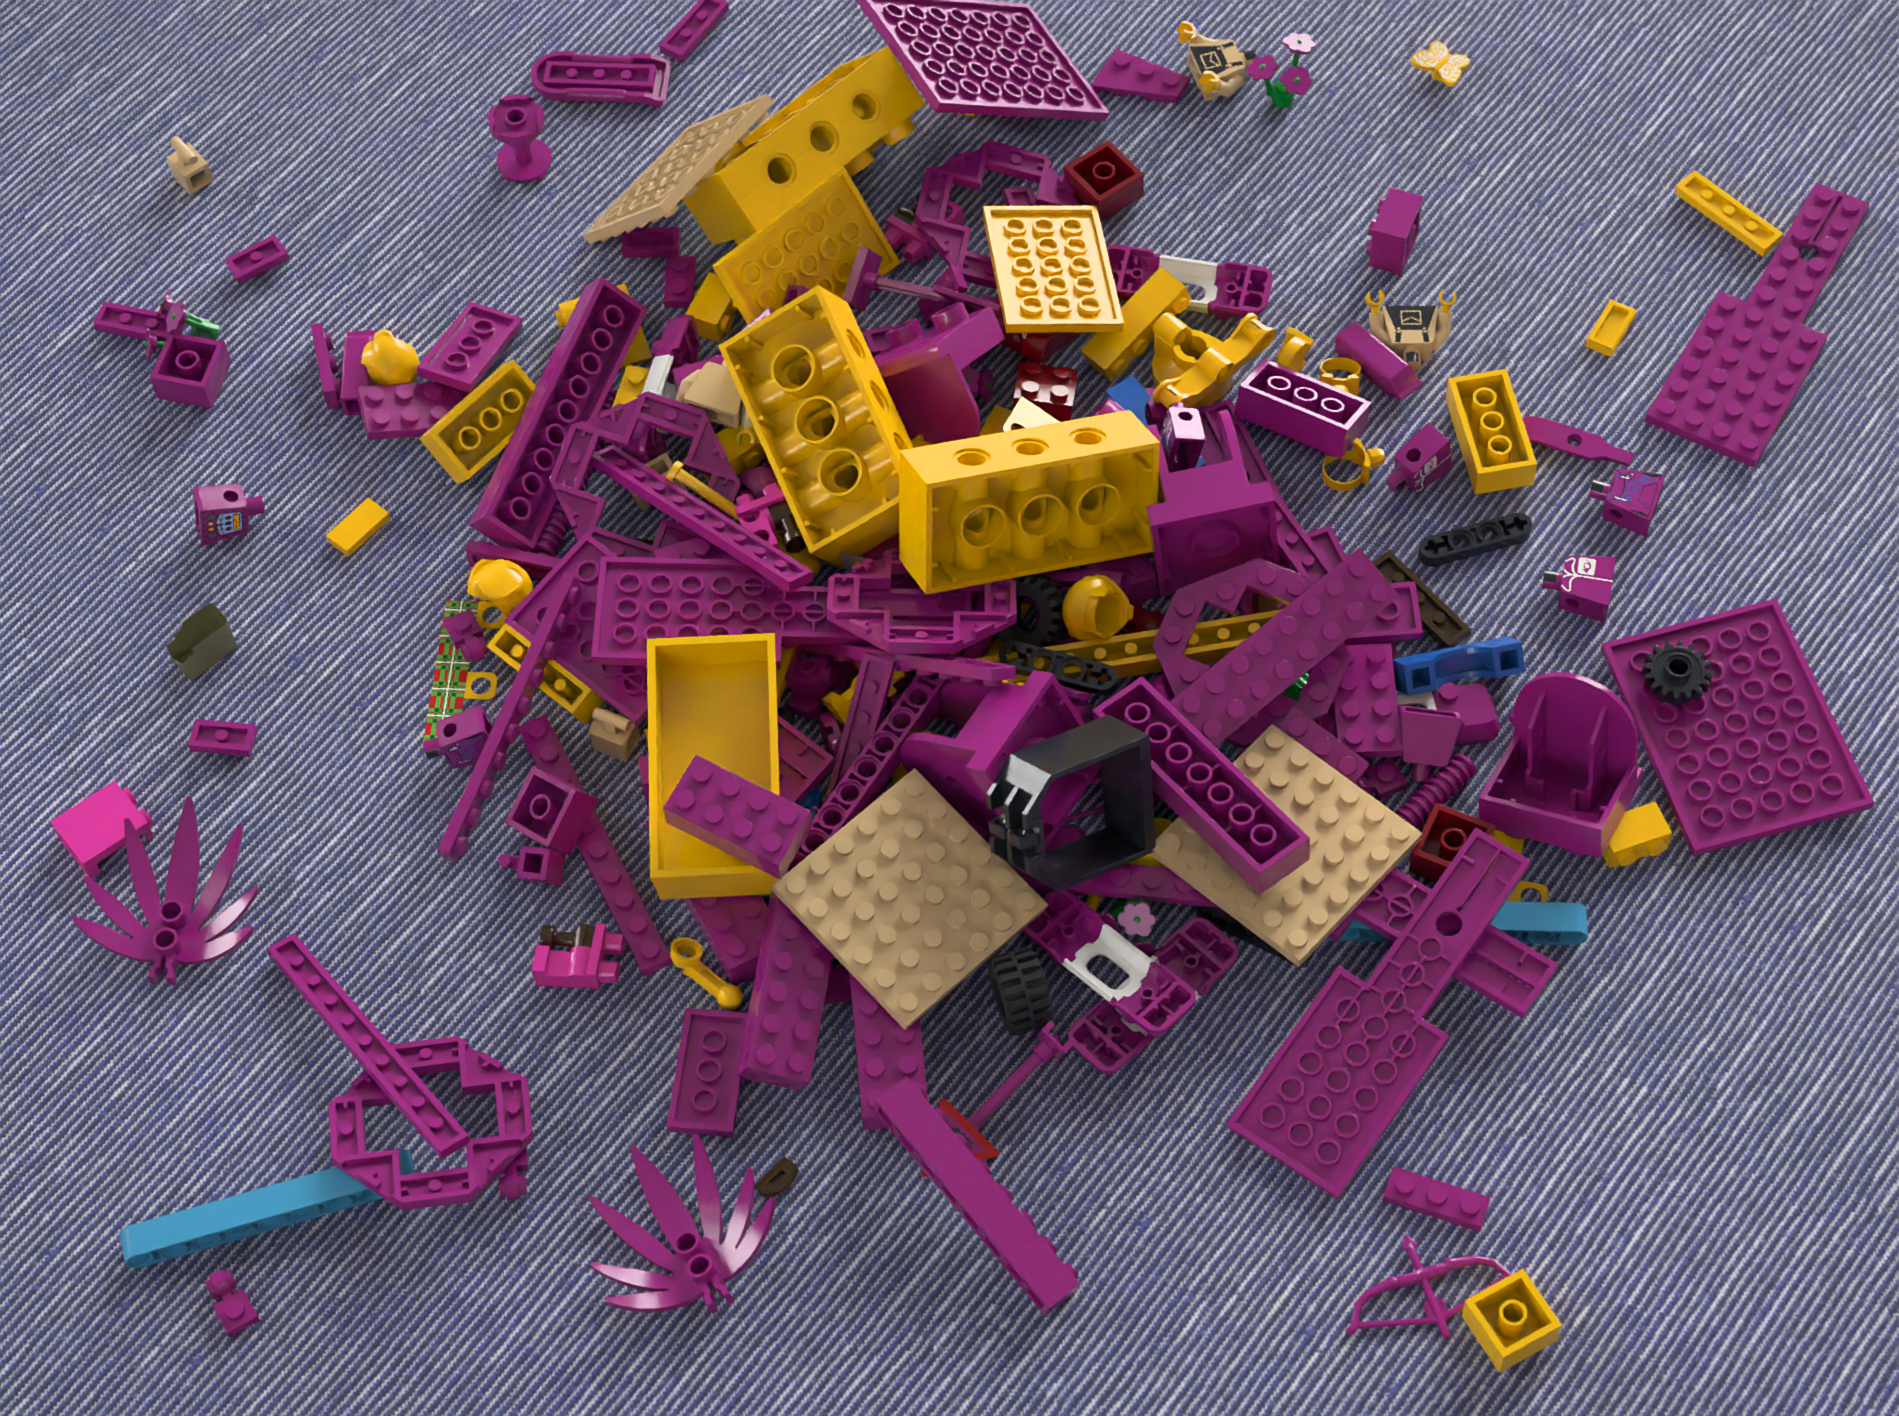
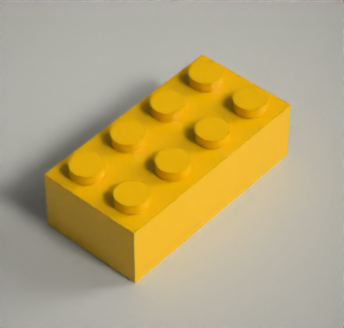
(480, 422)
(1490, 431)

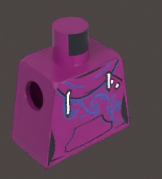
(1630, 498)
(460, 737)

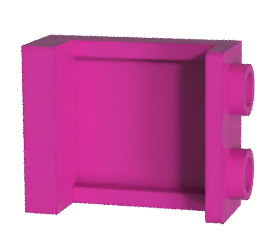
(97, 826)

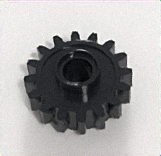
(1677, 673)

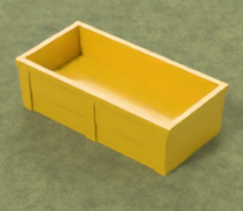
(715, 703)

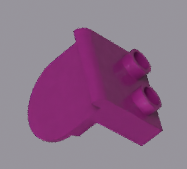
(927, 376)
(1566, 766)

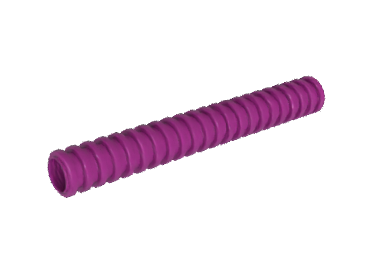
(557, 523)
(1438, 790)

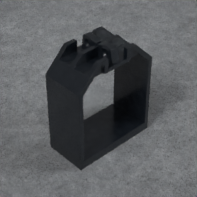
(1126, 795)

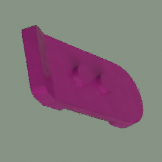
(602, 77)

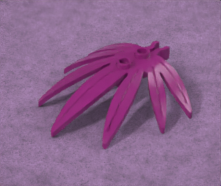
(173, 929)
(699, 1262)

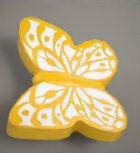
(1442, 65)

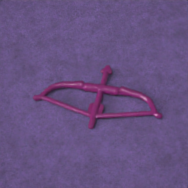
(1433, 1306)

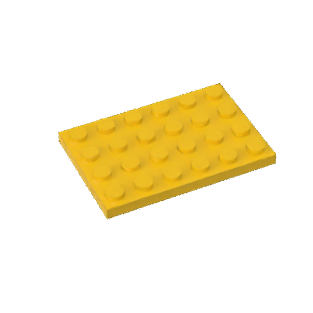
(804, 246)
(1052, 269)

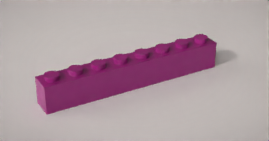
(976, 1195)

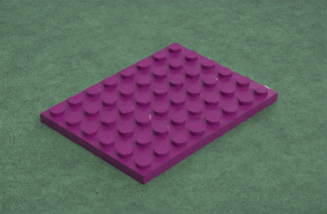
(984, 58)
(1756, 746)

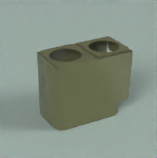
(205, 637)

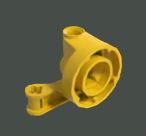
(1208, 379)

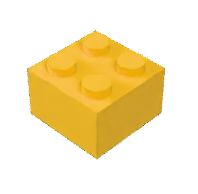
(1511, 1320)

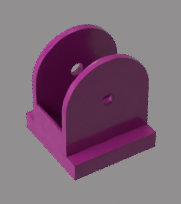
(1210, 517)
(991, 727)

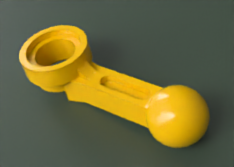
(728, 996)

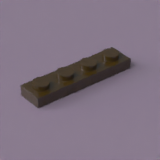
(1435, 615)

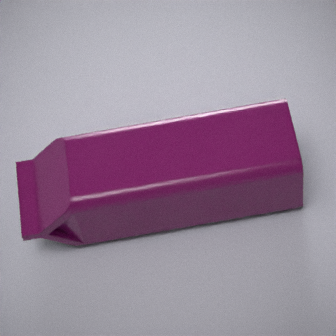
(1377, 361)
(353, 371)

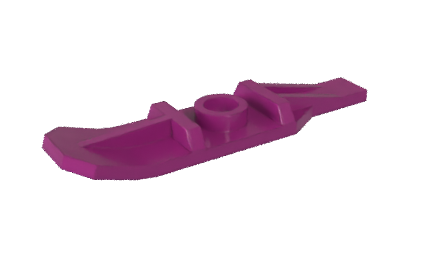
(1558, 435)

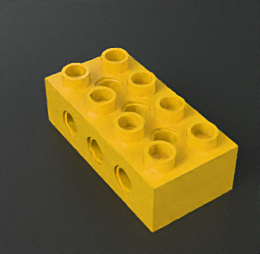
(805, 142)
(796, 415)
(1026, 501)

